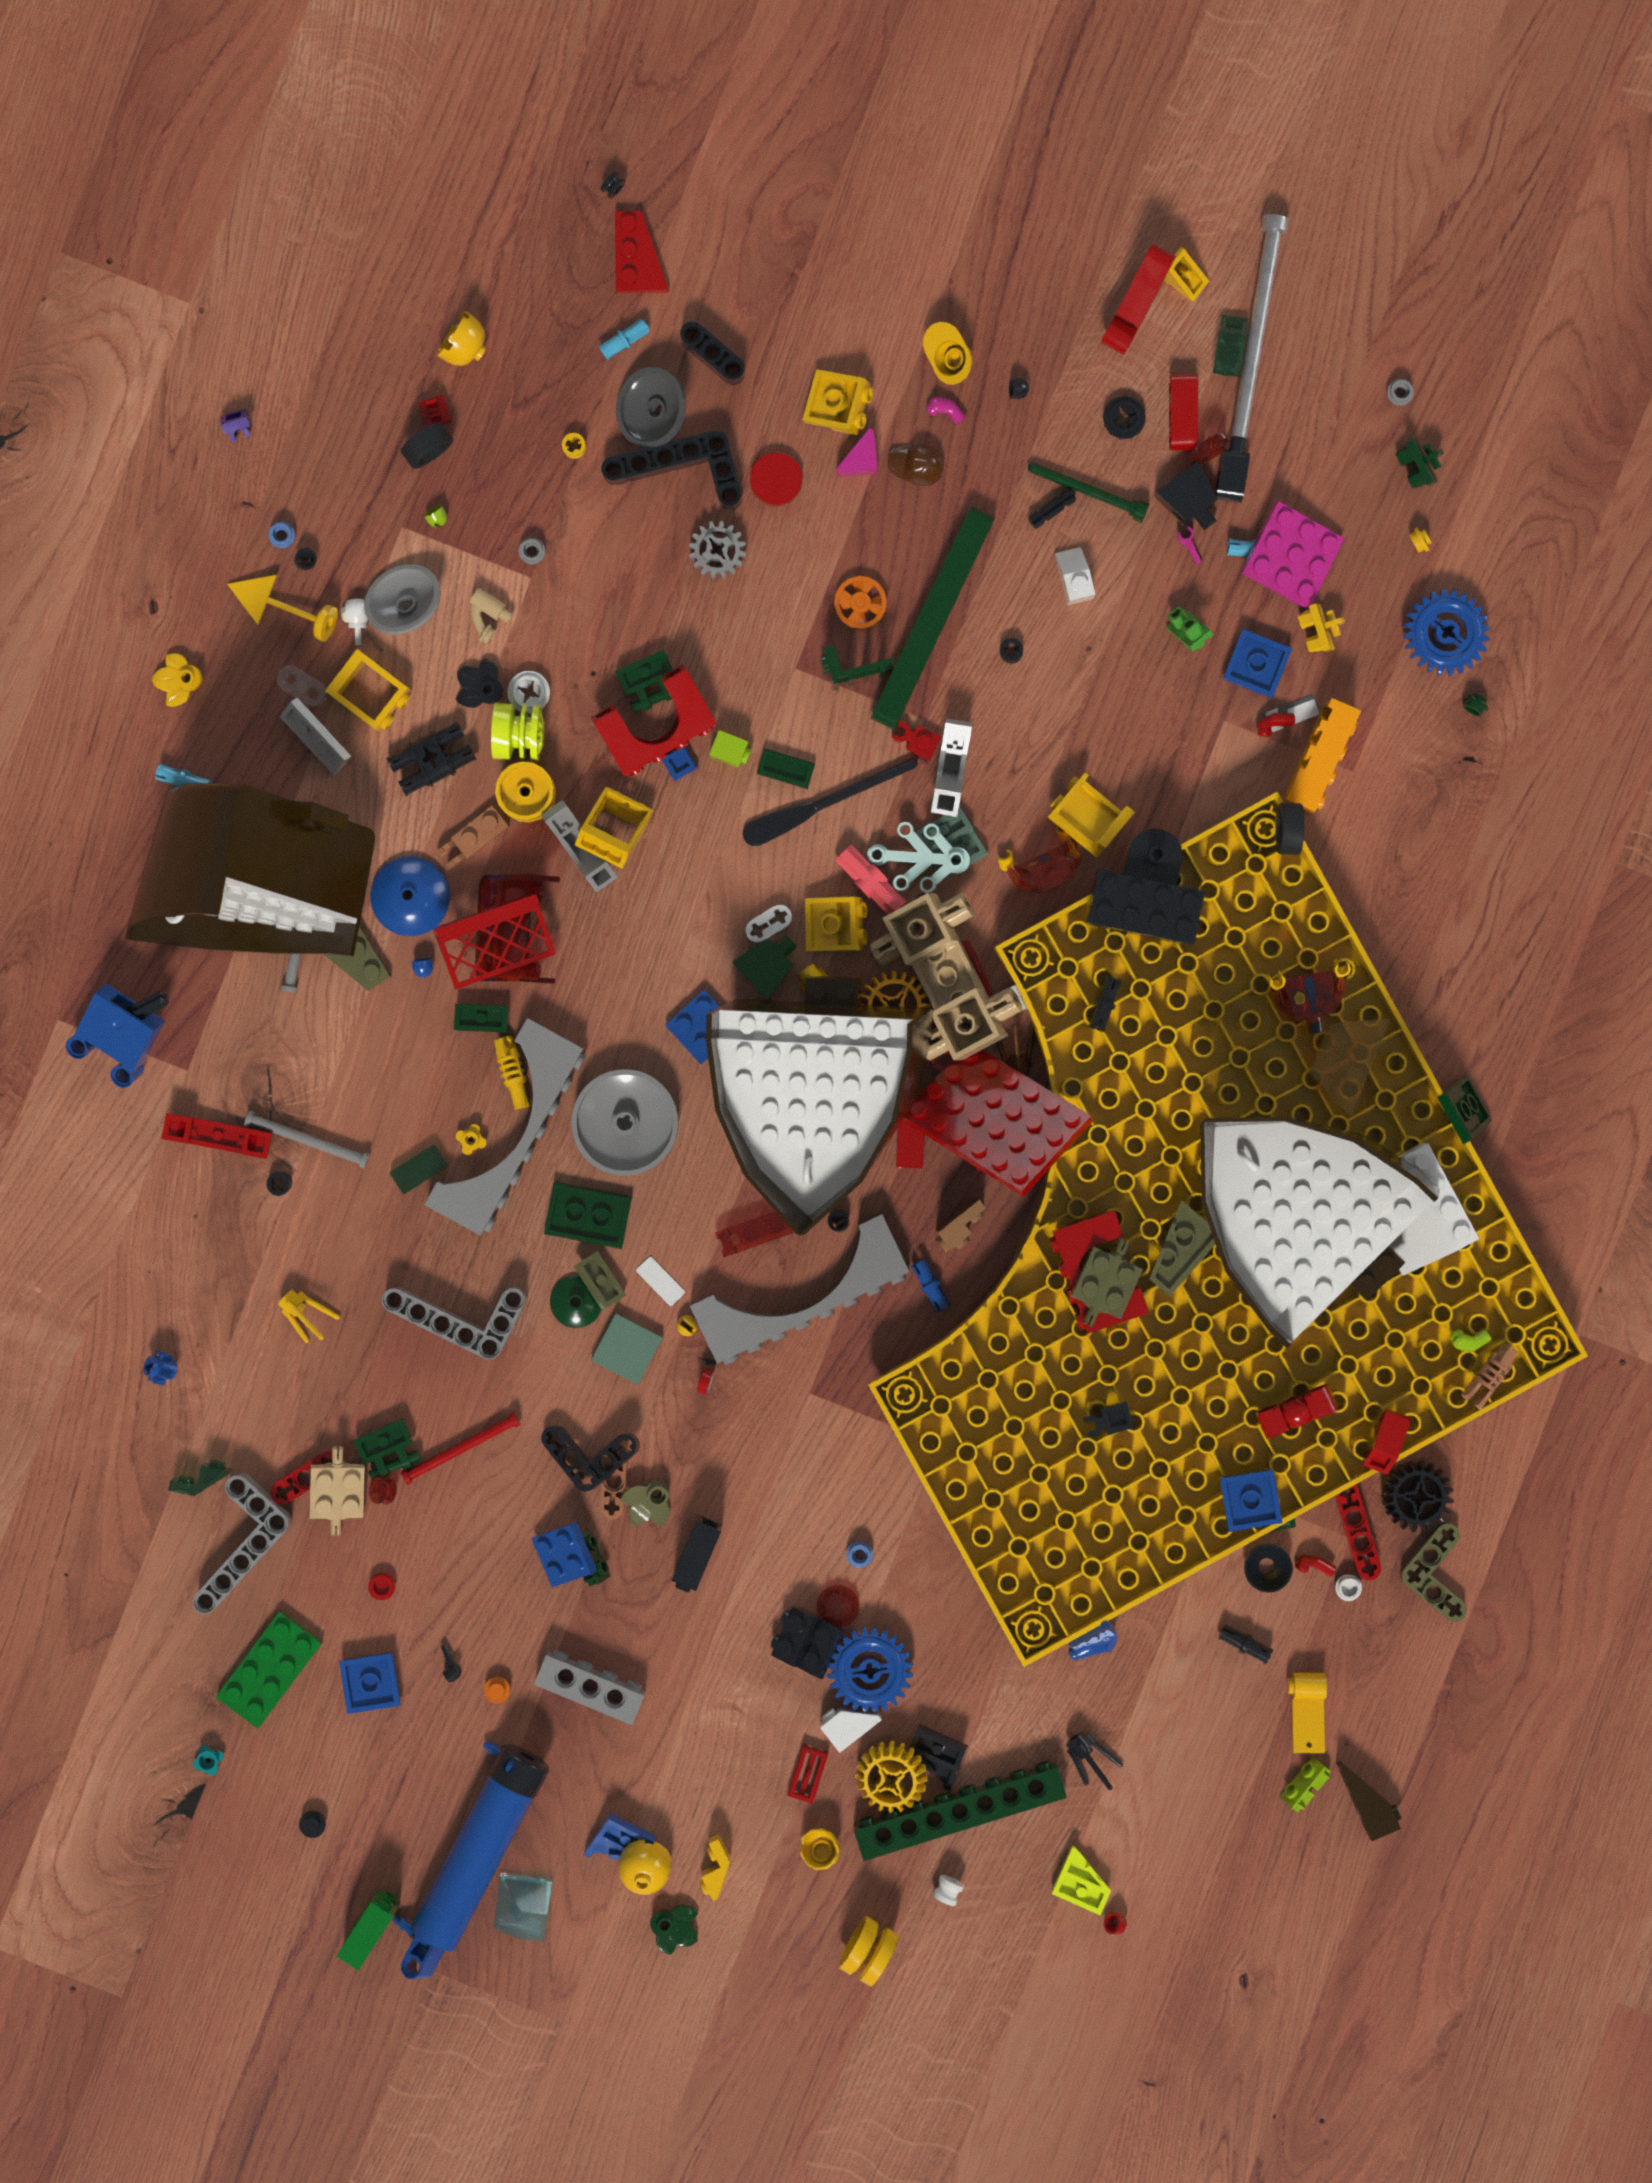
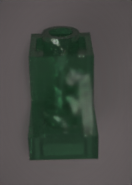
(1230, 345)
(208, 1475)

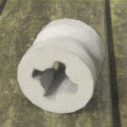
(948, 1890)

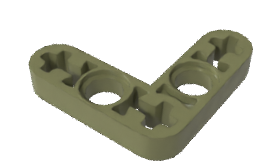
(1426, 1579)

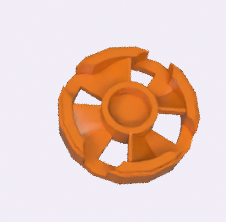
(860, 602)

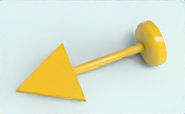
(255, 595)

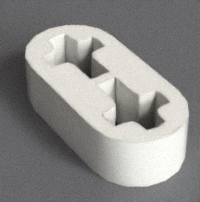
(765, 918)

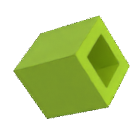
(730, 749)

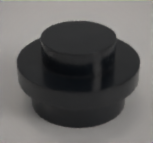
(312, 1824)

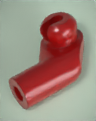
(1275, 719)
(1315, 1562)

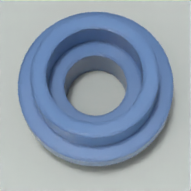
(274, 531)
(863, 1562)

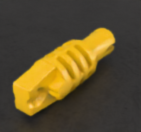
(512, 1072)

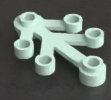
(923, 858)

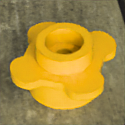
(478, 1142)

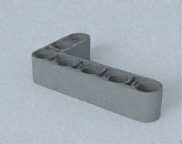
(456, 1322)
(248, 1547)

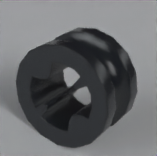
(613, 185)
(1017, 656)
(278, 1175)

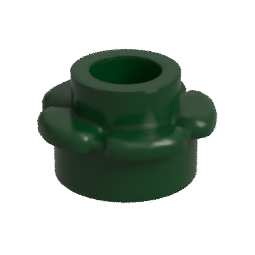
(1475, 704)

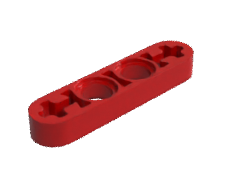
(1357, 1529)

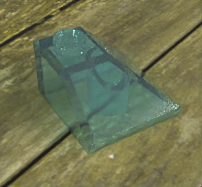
(523, 1907)

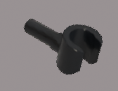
(453, 1671)

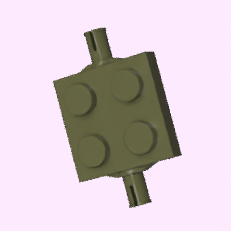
(1106, 1282)

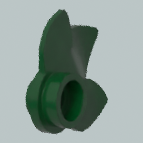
(678, 1929)

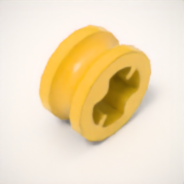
(571, 438)

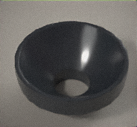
(1277, 1577)

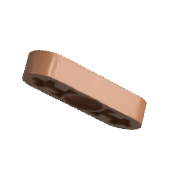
(605, 1499)

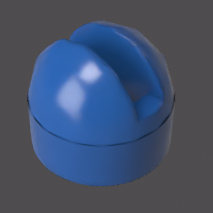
(422, 967)

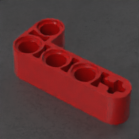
(1138, 299)

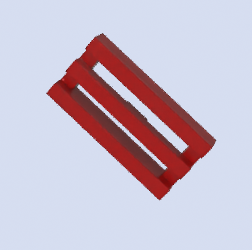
(814, 1752)

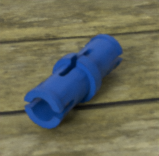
(930, 1285)

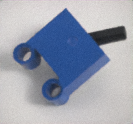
(120, 1030)

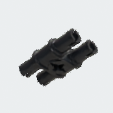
(418, 753)

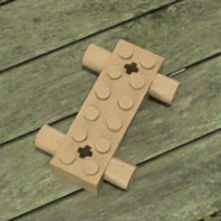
(946, 975)

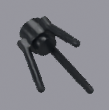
(1081, 1746)

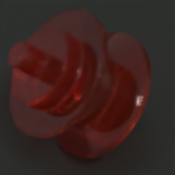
(382, 1490)

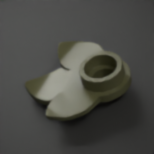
(647, 1507)

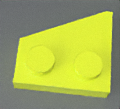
(1081, 1883)

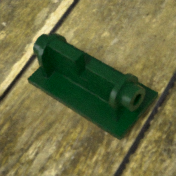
(600, 1564)

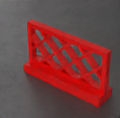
(488, 918)

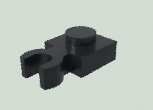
(1114, 1419)

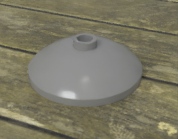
(402, 599)

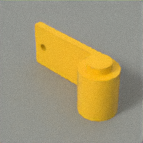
(1308, 1717)

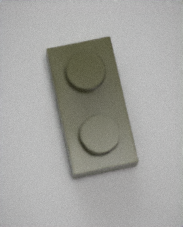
(599, 1280)

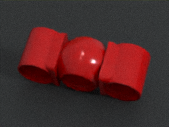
(1297, 1411)

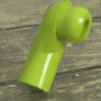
(1469, 1343)

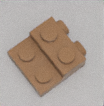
(955, 1232)

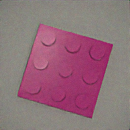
(1292, 555)

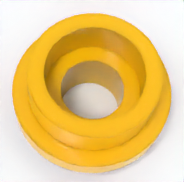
(1420, 539)

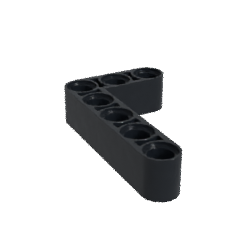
(680, 461)

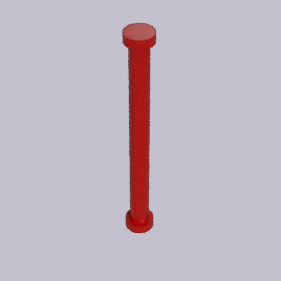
(460, 1448)

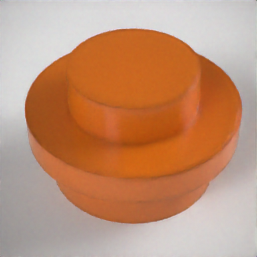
(497, 1690)

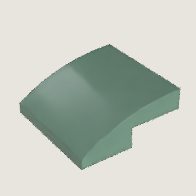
(959, 834)

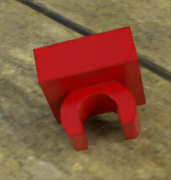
(435, 410)

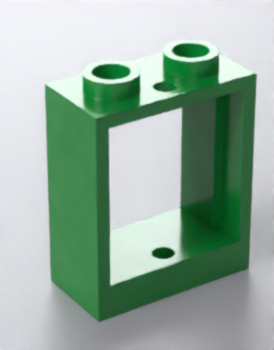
(368, 1929)

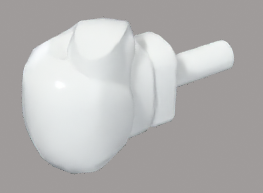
(355, 616)

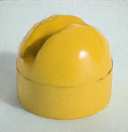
(690, 1320)

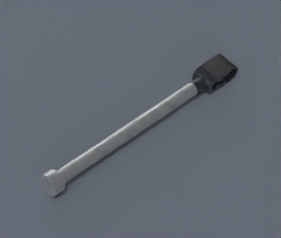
(1235, 461)

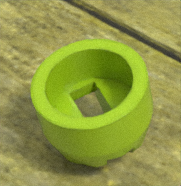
(436, 516)

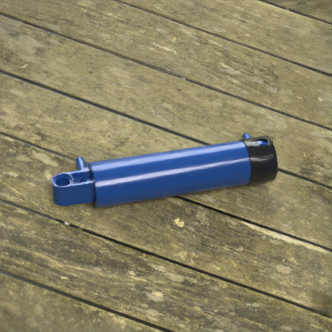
(472, 1858)

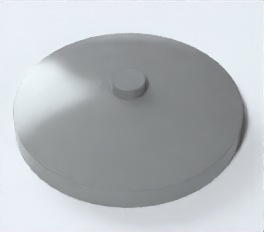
(624, 1122)

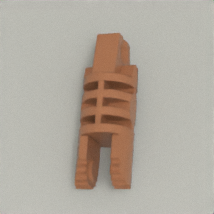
(1490, 1375)

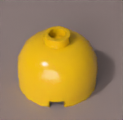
(463, 341)
(644, 1867)

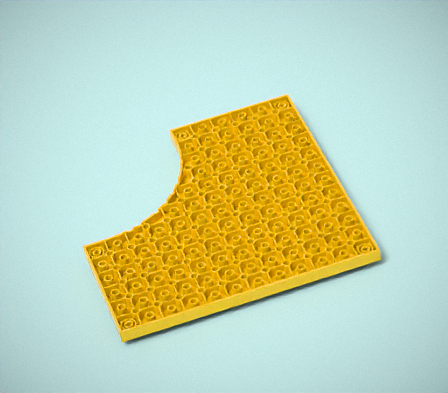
(995, 1410)

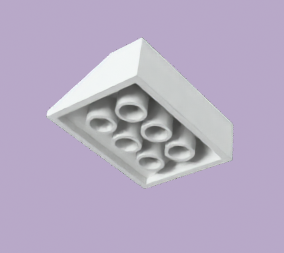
(1441, 1226)

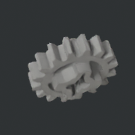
(727, 543)

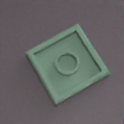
(627, 1348)

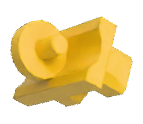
(1316, 617)

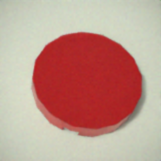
(776, 479)

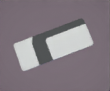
(1302, 709)

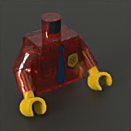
(1046, 869)
(1310, 995)

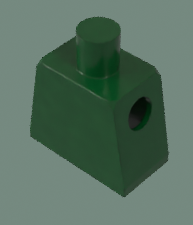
(766, 964)

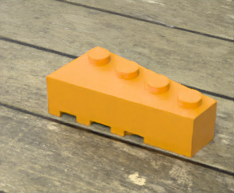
(1323, 751)

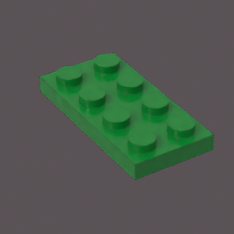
(269, 1669)

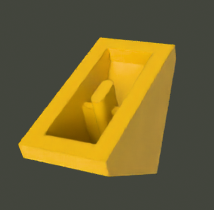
(1186, 276)

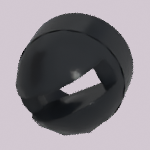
(1018, 388)
(305, 553)
(835, 1217)

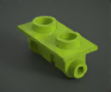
(1311, 1775)

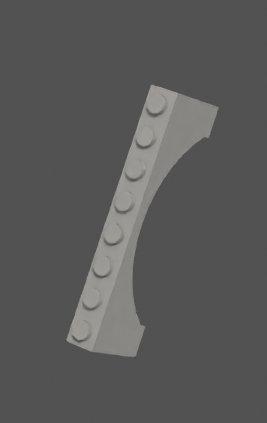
(551, 1065)
(734, 1330)

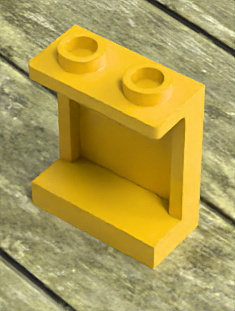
(1088, 816)

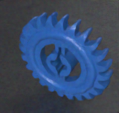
(1427, 614)
(895, 1666)

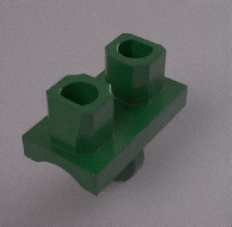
(1413, 452)

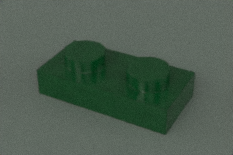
(481, 1018)

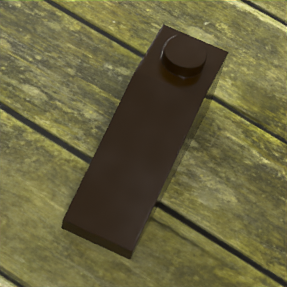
(1373, 1809)

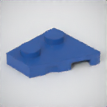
(614, 1836)

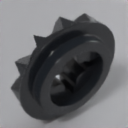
(1129, 407)

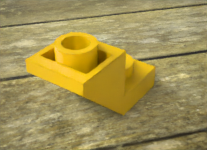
(714, 1876)

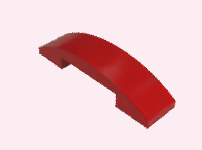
(216, 1135)

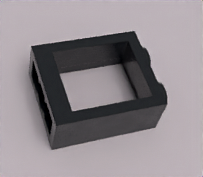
(696, 1554)

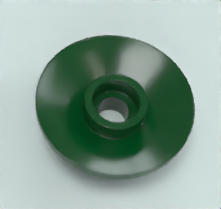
(561, 1303)

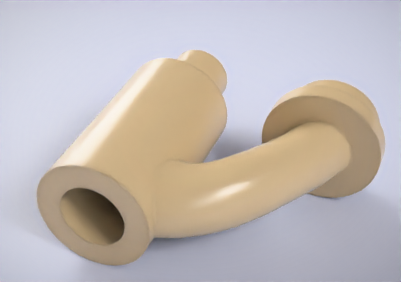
(484, 602)

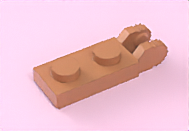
(474, 836)

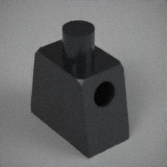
(1189, 497)

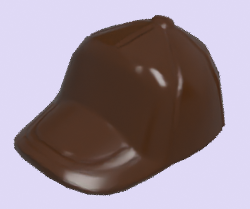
(916, 464)

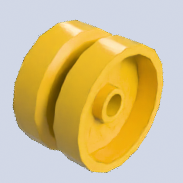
(510, 791)
(868, 1951)

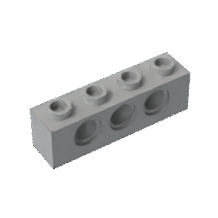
(623, 1710)

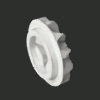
(524, 680)

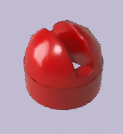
(1112, 1928)

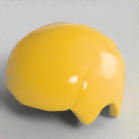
(819, 1849)

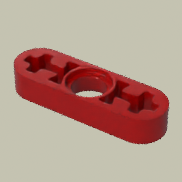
(284, 1482)

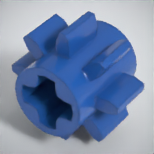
(160, 1368)

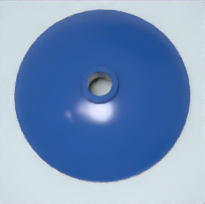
(427, 904)

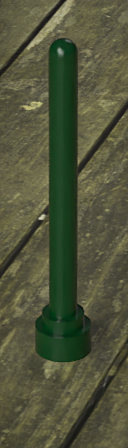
(1135, 508)

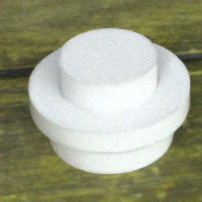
(1348, 1587)

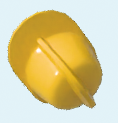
(947, 352)

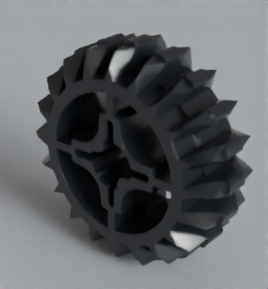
(1416, 1507)

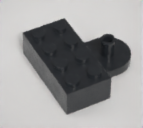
(1147, 894)

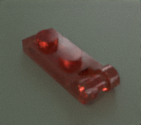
(753, 1233)

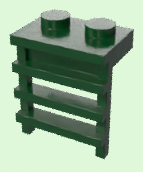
(831, 666)

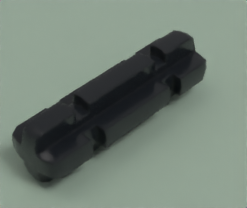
(1052, 508)

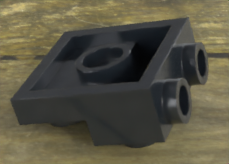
(806, 1641)

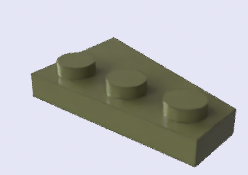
(1183, 1249)

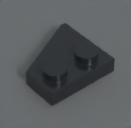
(939, 1753)

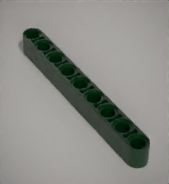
(932, 617)

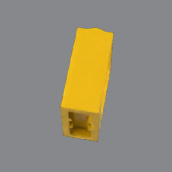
(347, 675)
(605, 845)

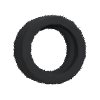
(426, 445)
(1290, 828)

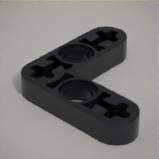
(592, 1466)

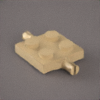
(336, 1491)

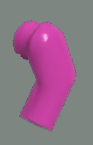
(945, 405)

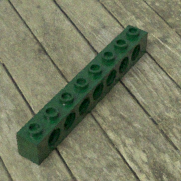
(949, 1823)

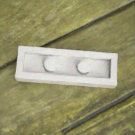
(315, 736)

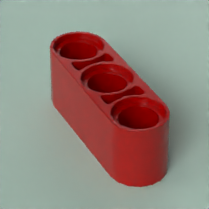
(1183, 411)

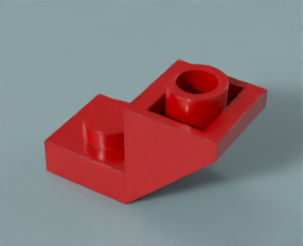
(1388, 1441)

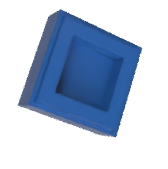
(679, 763)

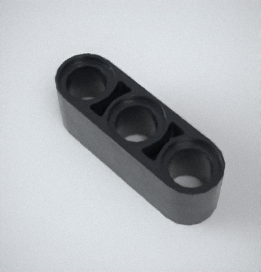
(707, 341)

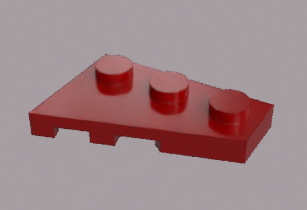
(635, 256)

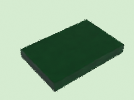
(1464, 1109)
(588, 1215)

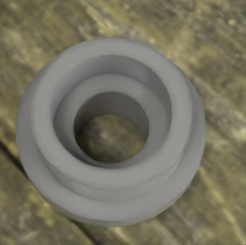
(1402, 384)
(528, 543)

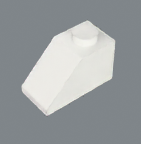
(1075, 576)
(846, 1725)

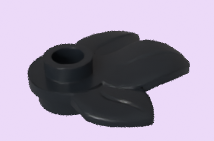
(475, 683)

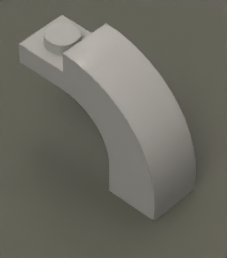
(951, 767)
(566, 829)

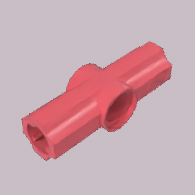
(870, 880)

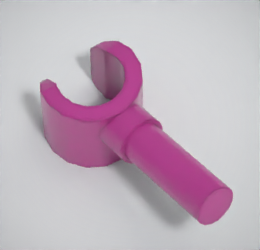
(1189, 544)

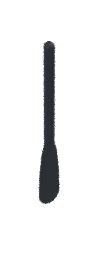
(780, 822)

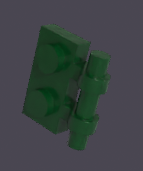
(643, 675)
(383, 1442)

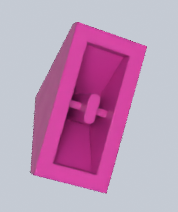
(861, 459)

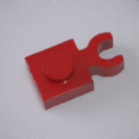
(921, 742)

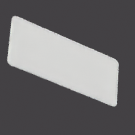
(660, 1281)

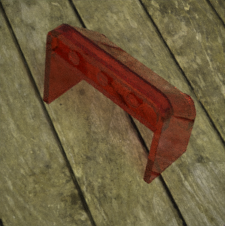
(497, 890)

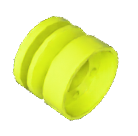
(516, 732)

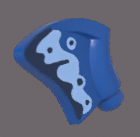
(1097, 1641)

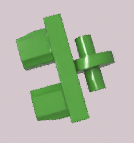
(1188, 629)

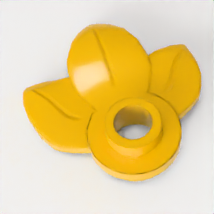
(174, 679)

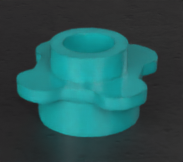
(210, 1767)

